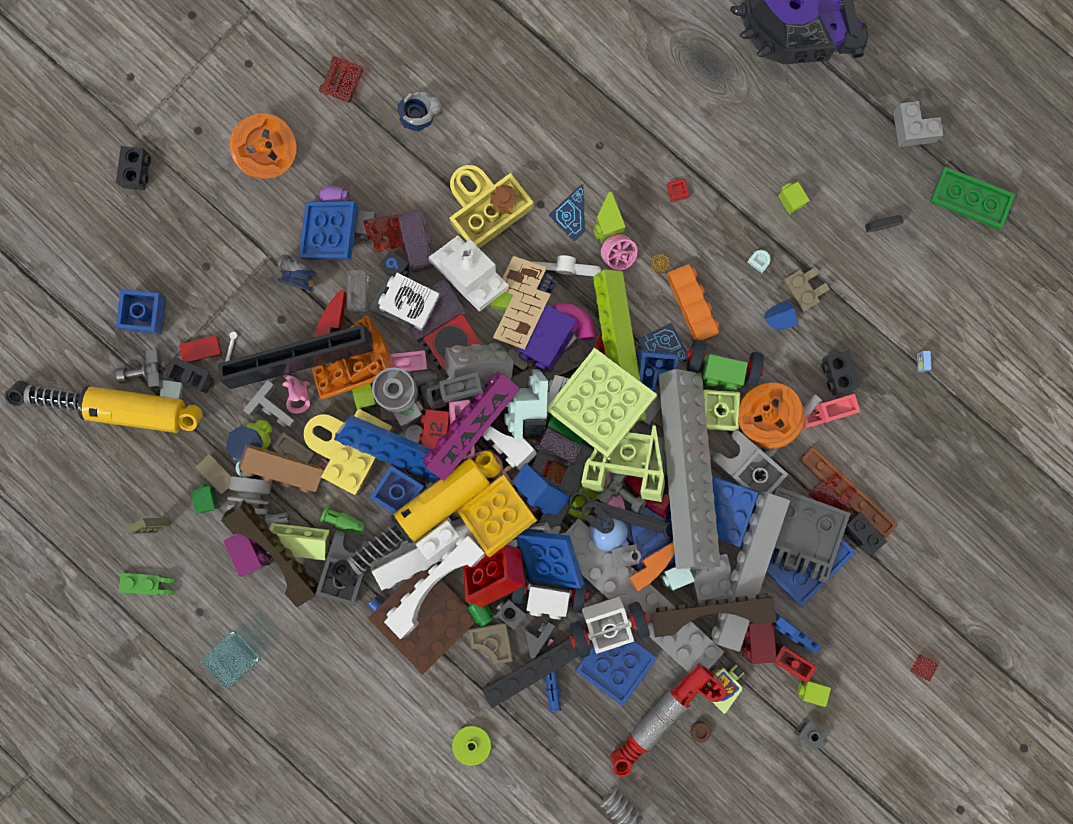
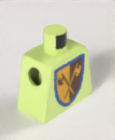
(731, 686)

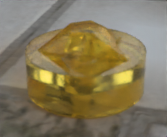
(660, 263)

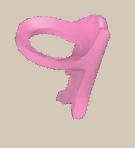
(296, 393)

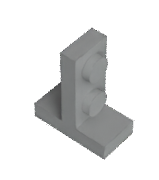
(261, 399)

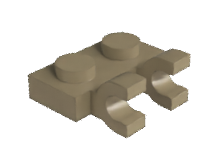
(801, 289)

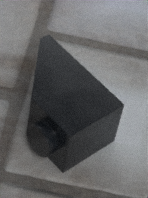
(532, 428)

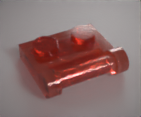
(346, 81)

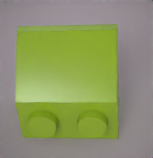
(608, 220)

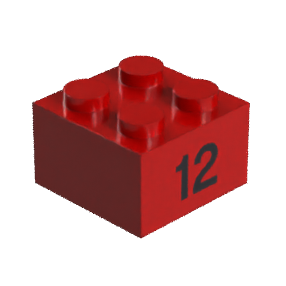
(435, 425)

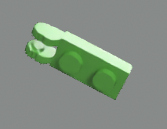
(144, 584)

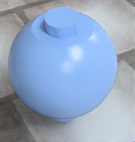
(611, 540)

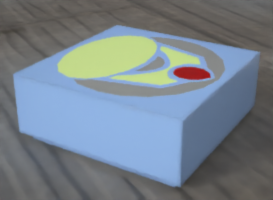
(924, 361)

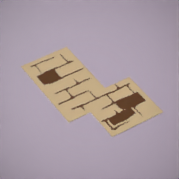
(525, 304)

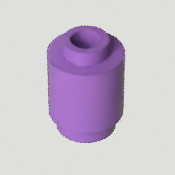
(334, 194)

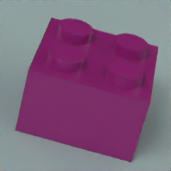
(246, 554)

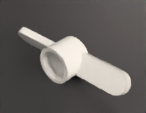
(567, 266)

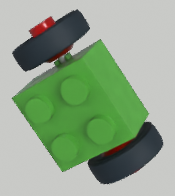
(724, 371)

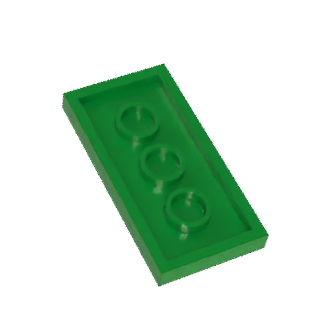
(972, 198)

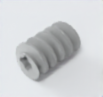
(620, 808)

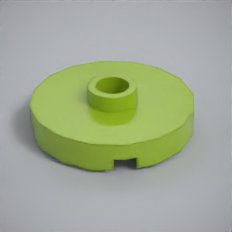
(475, 735)

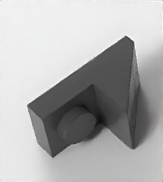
(536, 642)

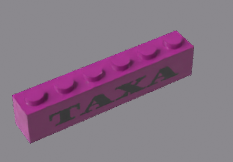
(470, 425)

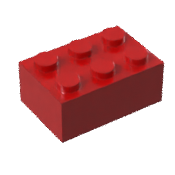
(494, 576)

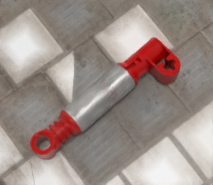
(665, 715)

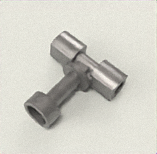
(148, 370)

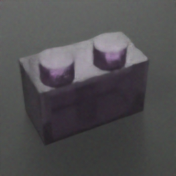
(558, 446)

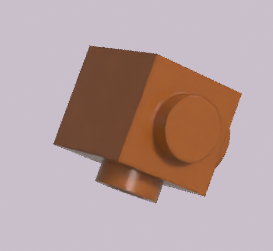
(503, 199)

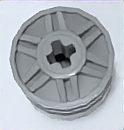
(250, 491)

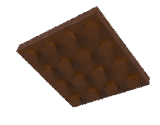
(440, 618)

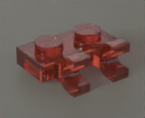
(384, 227)
(825, 493)

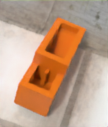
(653, 566)

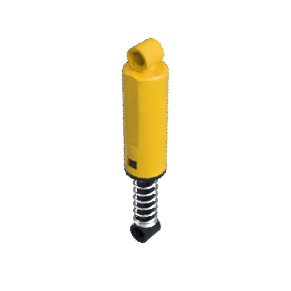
(112, 406)
(423, 513)

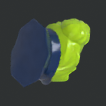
(253, 434)

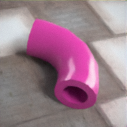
(586, 327)

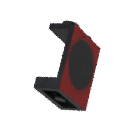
(450, 334)

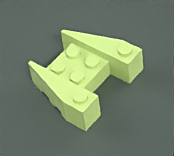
(634, 456)

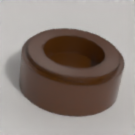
(700, 731)

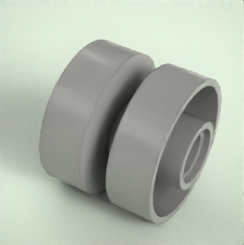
(394, 390)

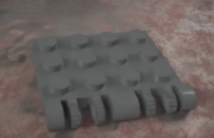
(811, 533)

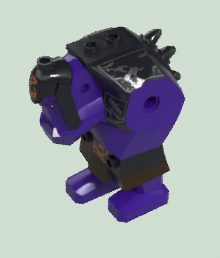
(802, 29)

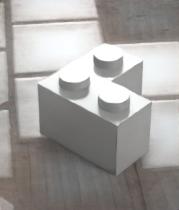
(912, 128)

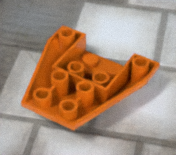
(356, 370)

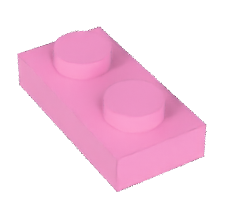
(410, 361)

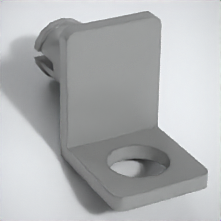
(626, 556)

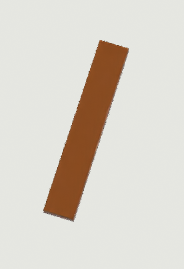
(824, 469)

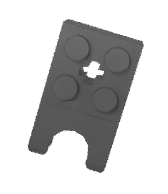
(328, 586)

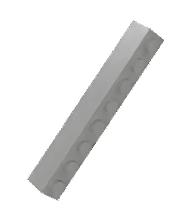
(751, 566)

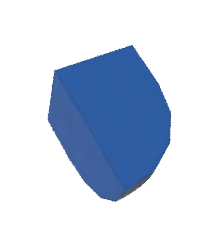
(781, 316)

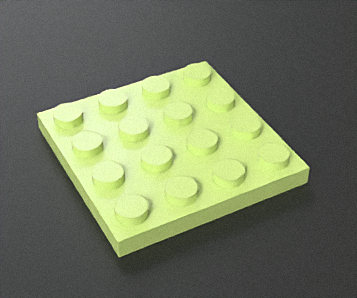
(601, 402)

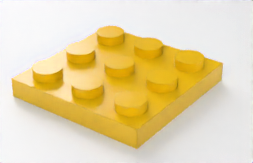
(496, 515)

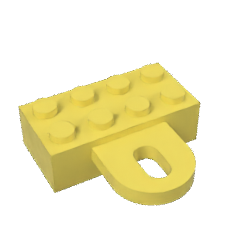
(477, 218)
(347, 465)

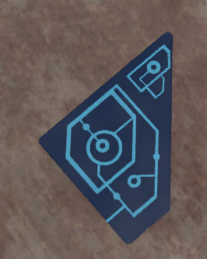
(570, 214)
(664, 340)

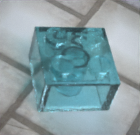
(230, 660)

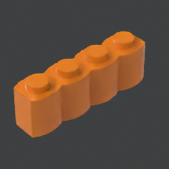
(692, 303)

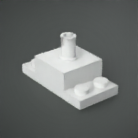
(469, 272)

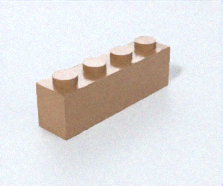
(280, 468)

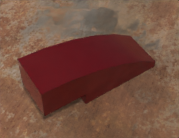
(660, 508)

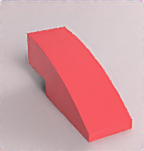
(832, 410)

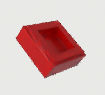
(677, 190)

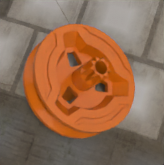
(280, 141)
(768, 432)

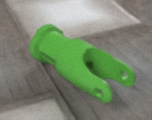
(342, 521)

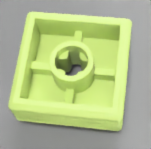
(729, 404)

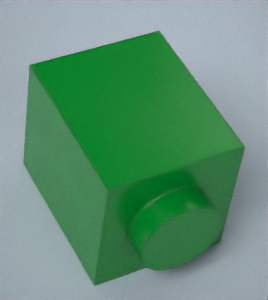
(204, 499)

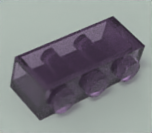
(416, 240)

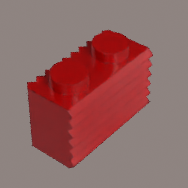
(794, 663)

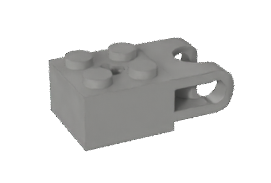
(747, 462)

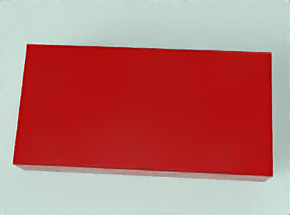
(200, 349)

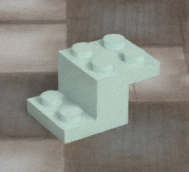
(527, 404)

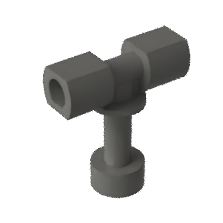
(616, 488)

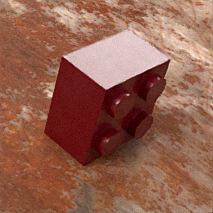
(759, 644)

